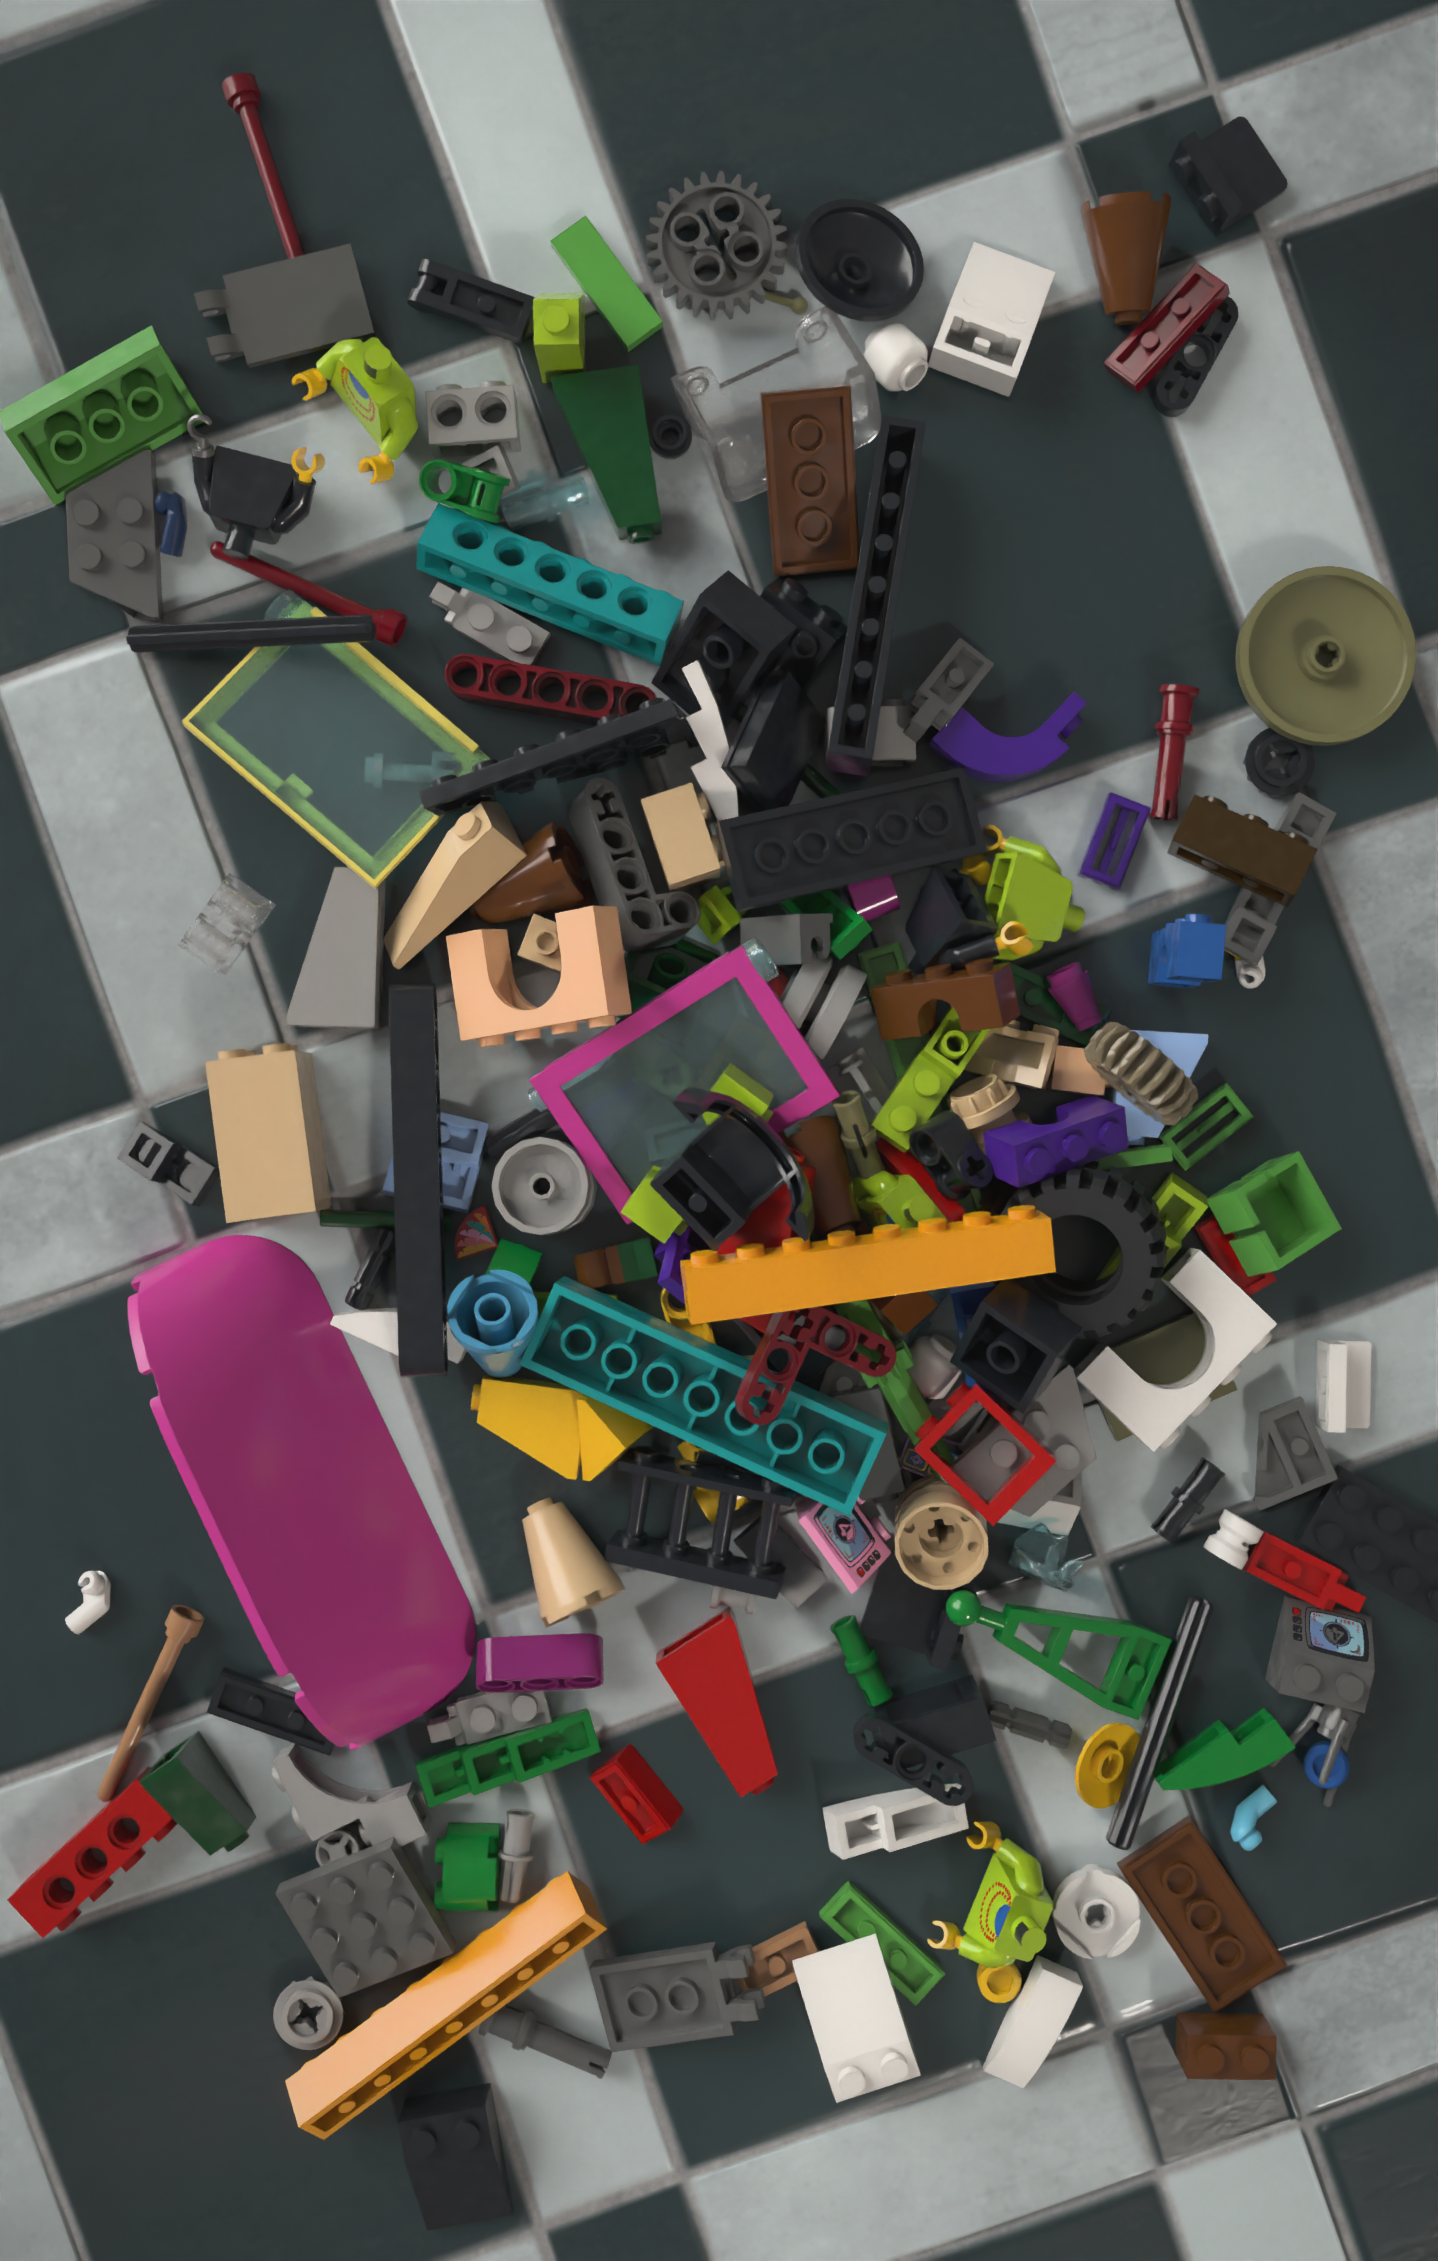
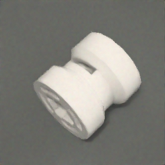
(1233, 1539)

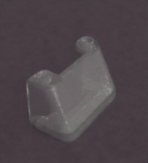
(729, 414)

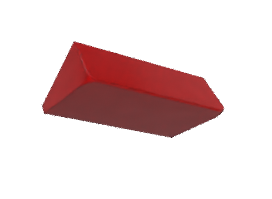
(637, 1794)

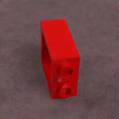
(1017, 1484)

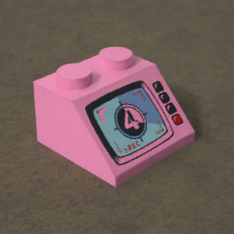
(849, 1543)

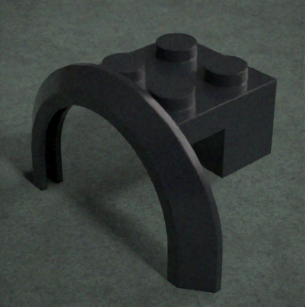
(730, 1170)

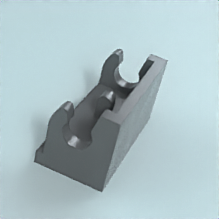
(789, 936)

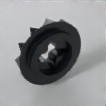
(1297, 769)

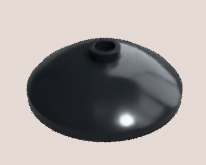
(860, 243)

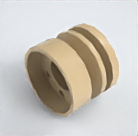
(934, 1553)

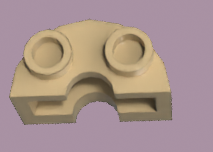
(1017, 1055)

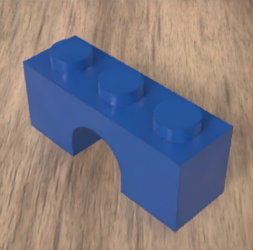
(1187, 952)

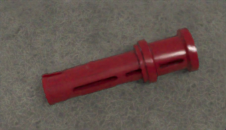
(1173, 731)

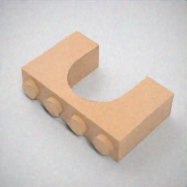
(590, 986)

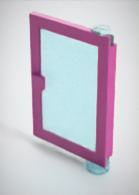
(621, 1083)

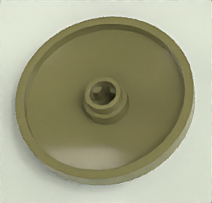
(1325, 656)

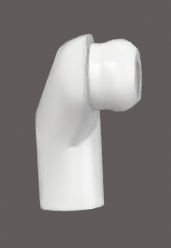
(95, 1601)

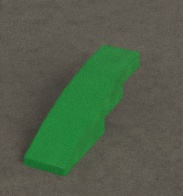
(507, 1758)

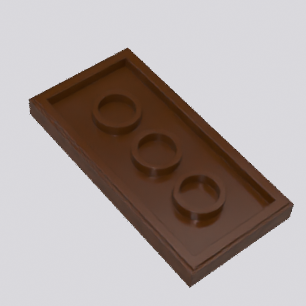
(811, 479)
(1201, 1914)

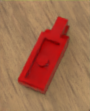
(1301, 1574)

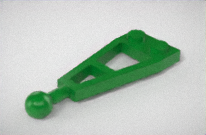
(1130, 1669)

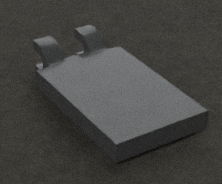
(289, 307)
(674, 1995)

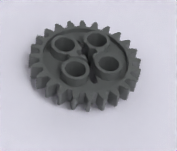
(752, 230)

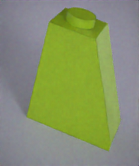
(559, 334)

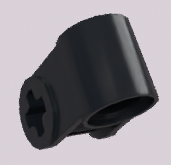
(947, 1153)

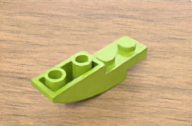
(927, 1080)

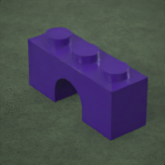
(1032, 1152)

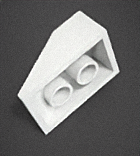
(856, 2018)

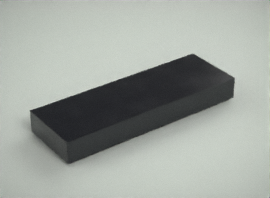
(265, 1710)

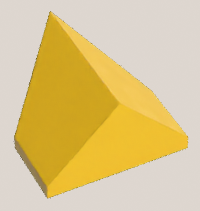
(605, 1435)

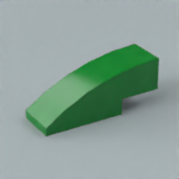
(1224, 1755)

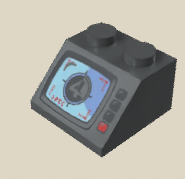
(1322, 1655)

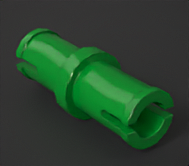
(861, 1660)

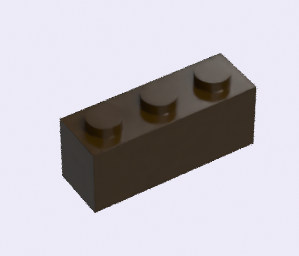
(1242, 849)

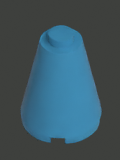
(494, 1320)

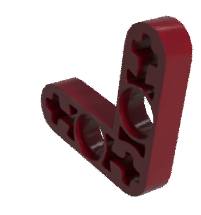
(808, 1336)

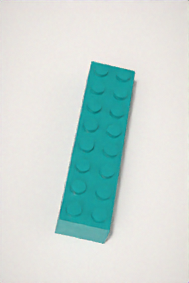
(691, 1393)

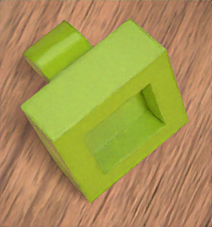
(718, 914)

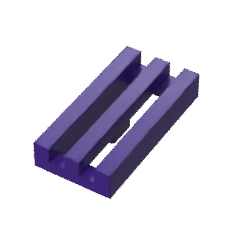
(1099, 876)

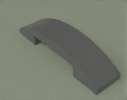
(1254, 916)

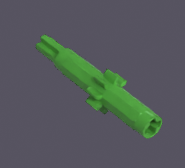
(898, 1384)

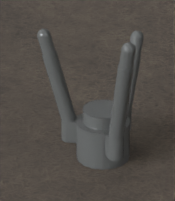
(1336, 1725)

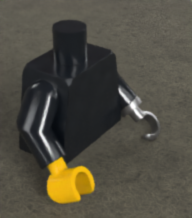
(251, 493)

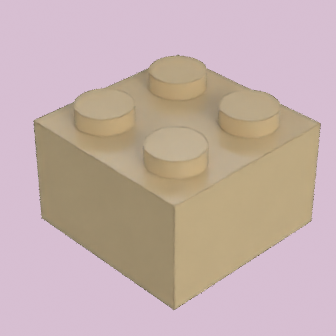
(681, 837)

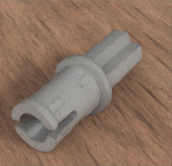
(515, 1855)

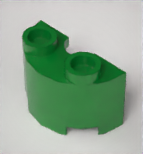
(469, 1868)

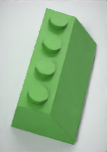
(100, 414)

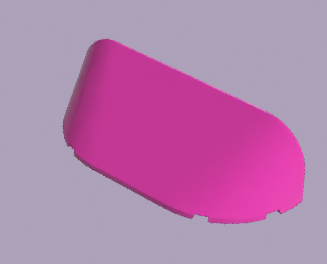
(301, 1486)

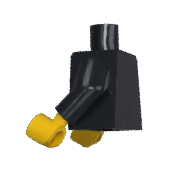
(954, 923)

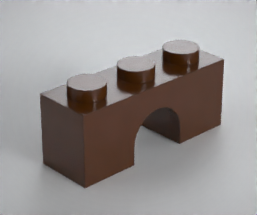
(979, 994)

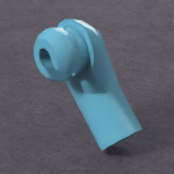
(1246, 1816)

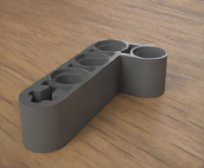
(615, 858)

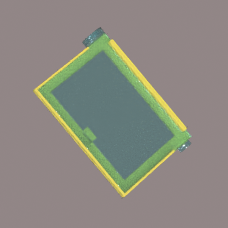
(334, 744)

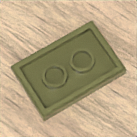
(1164, 1358)

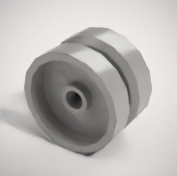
(819, 1003)
(523, 1202)

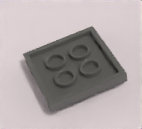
(366, 1917)

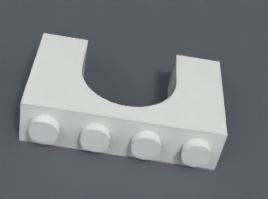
(1231, 1330)

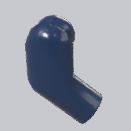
(175, 523)

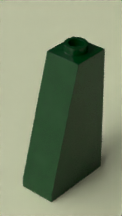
(612, 436)

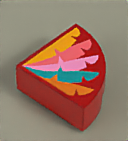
(475, 1234)

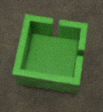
(1274, 1214)

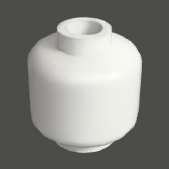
(896, 357)
(932, 1365)

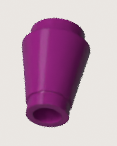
(1075, 995)

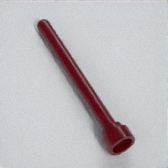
(244, 95)
(389, 622)

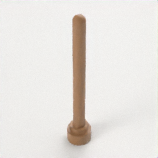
(181, 1626)

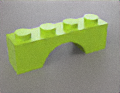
(645, 1205)

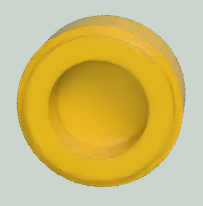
(999, 1983)

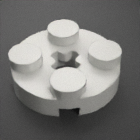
(1093, 1887)

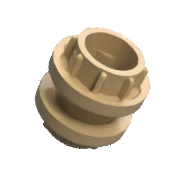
(985, 1105)

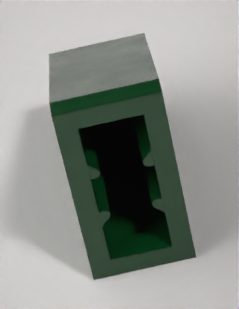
(200, 1795)

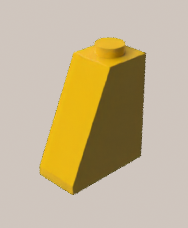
(534, 1418)

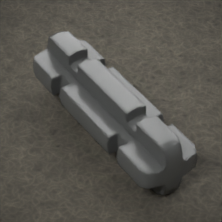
(1029, 1725)

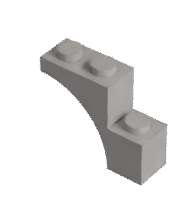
(326, 1805)

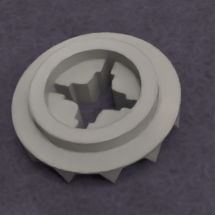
(304, 2032)

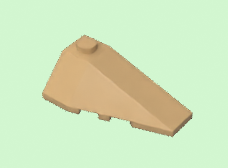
(463, 868)

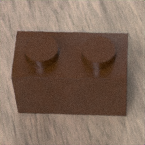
(1226, 2046)

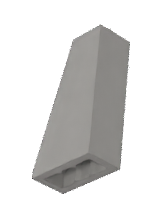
(344, 959)

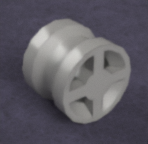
(330, 1851)

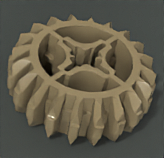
(1141, 1073)

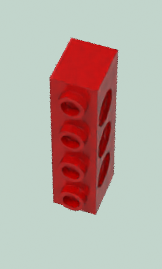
(41, 1896)

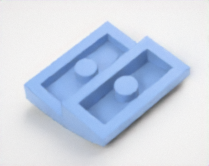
(461, 1161)

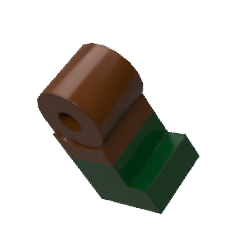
(617, 1263)

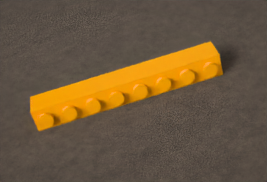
(867, 1265)
(444, 2005)

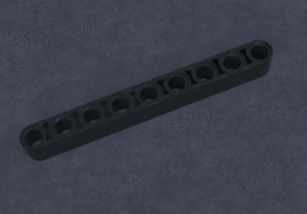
(418, 1180)

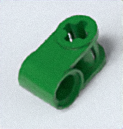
(471, 491)

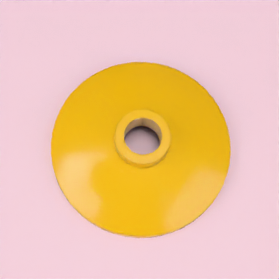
(1105, 1764)

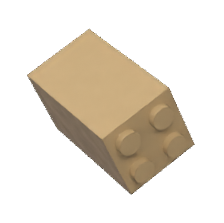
(268, 1133)

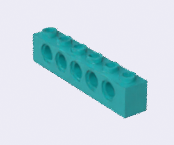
(479, 558)

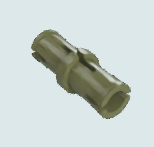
(851, 1112)

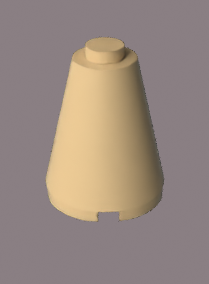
(565, 1563)

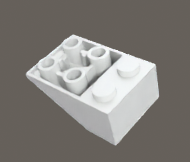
(991, 319)

